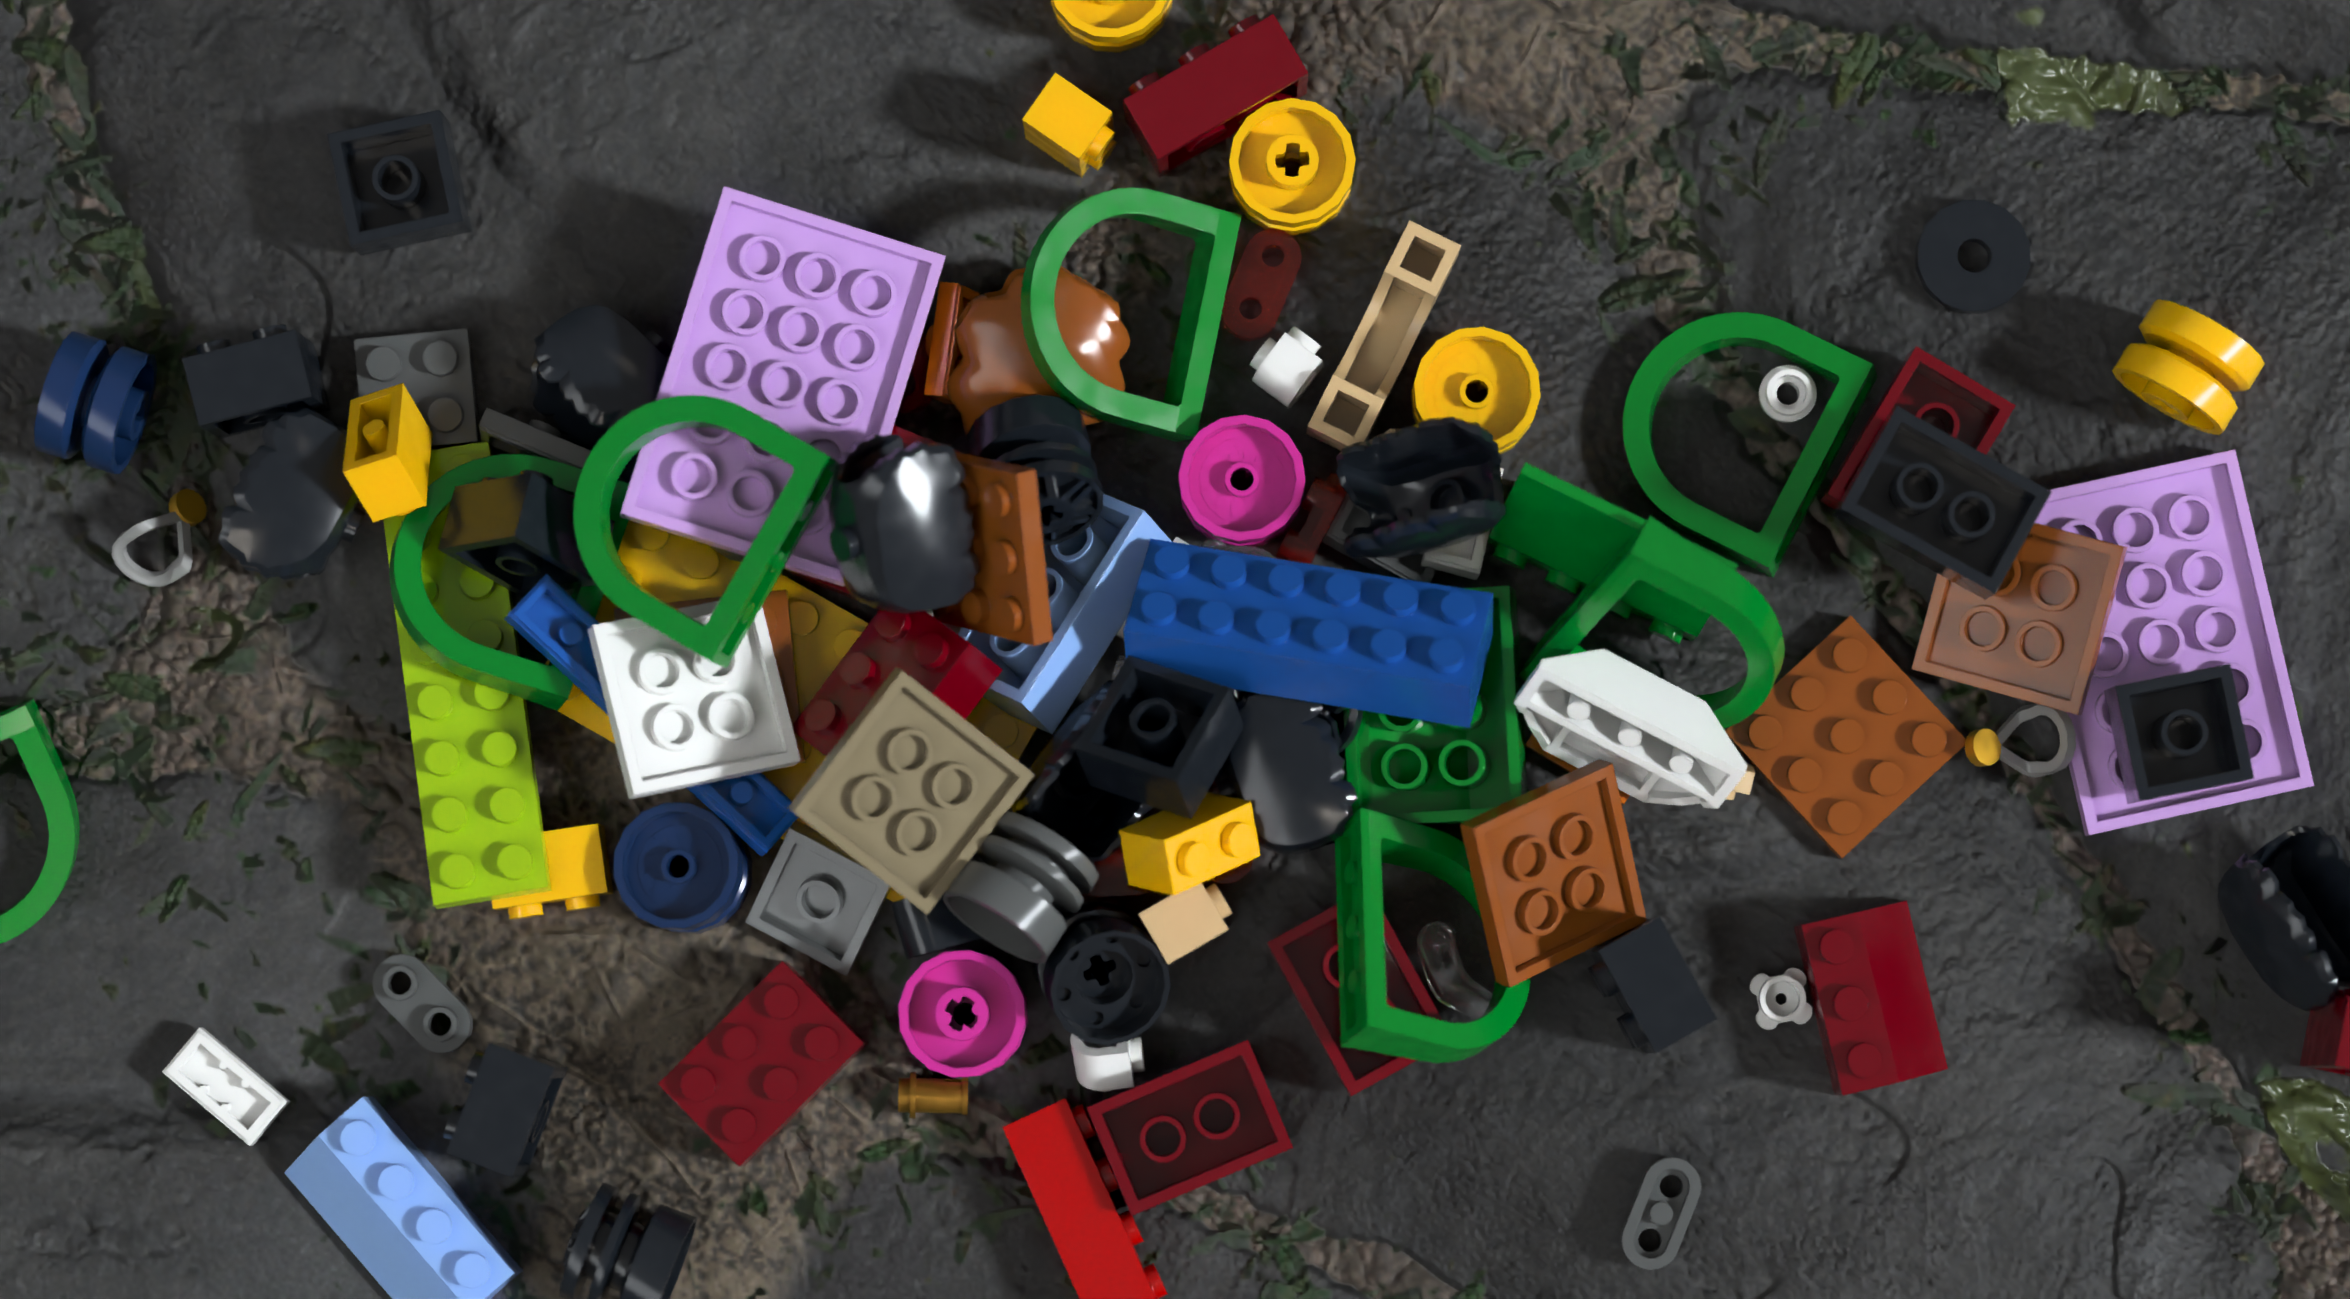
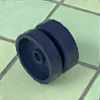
(95, 402)
(716, 875)

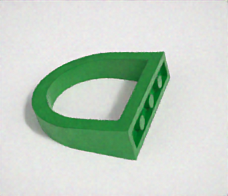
(1215, 242)
(1854, 381)
(765, 558)
(1697, 578)
(436, 638)
(28, 731)
(1364, 1013)

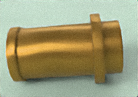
(932, 1095)

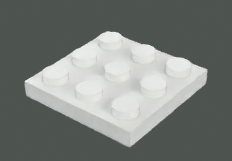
(685, 717)

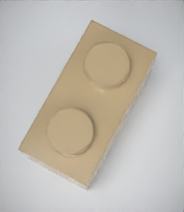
(1186, 920)

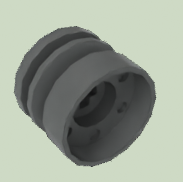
(1020, 887)

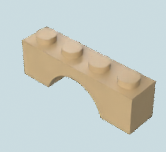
(1384, 337)

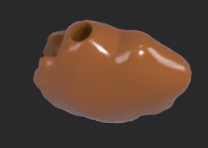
(997, 357)

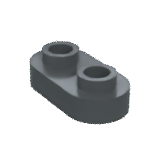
(422, 1002)
(1664, 1214)

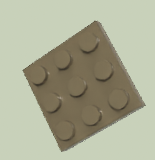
(911, 790)

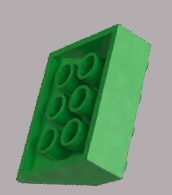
(1573, 540)
(1444, 770)

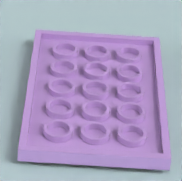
(801, 329)
(2182, 604)

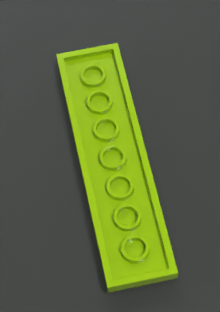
(468, 737)

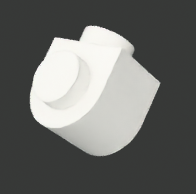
(1287, 366)
(1107, 1067)

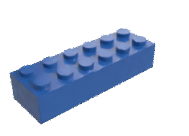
(1312, 632)

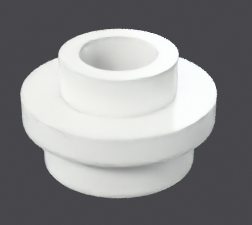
(1796, 378)

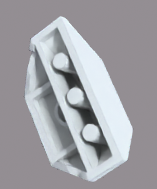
(1654, 733)

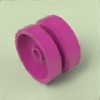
(1235, 515)
(929, 1008)

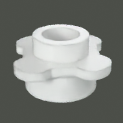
(1766, 990)

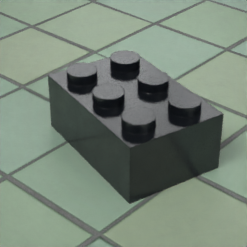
(1942, 503)

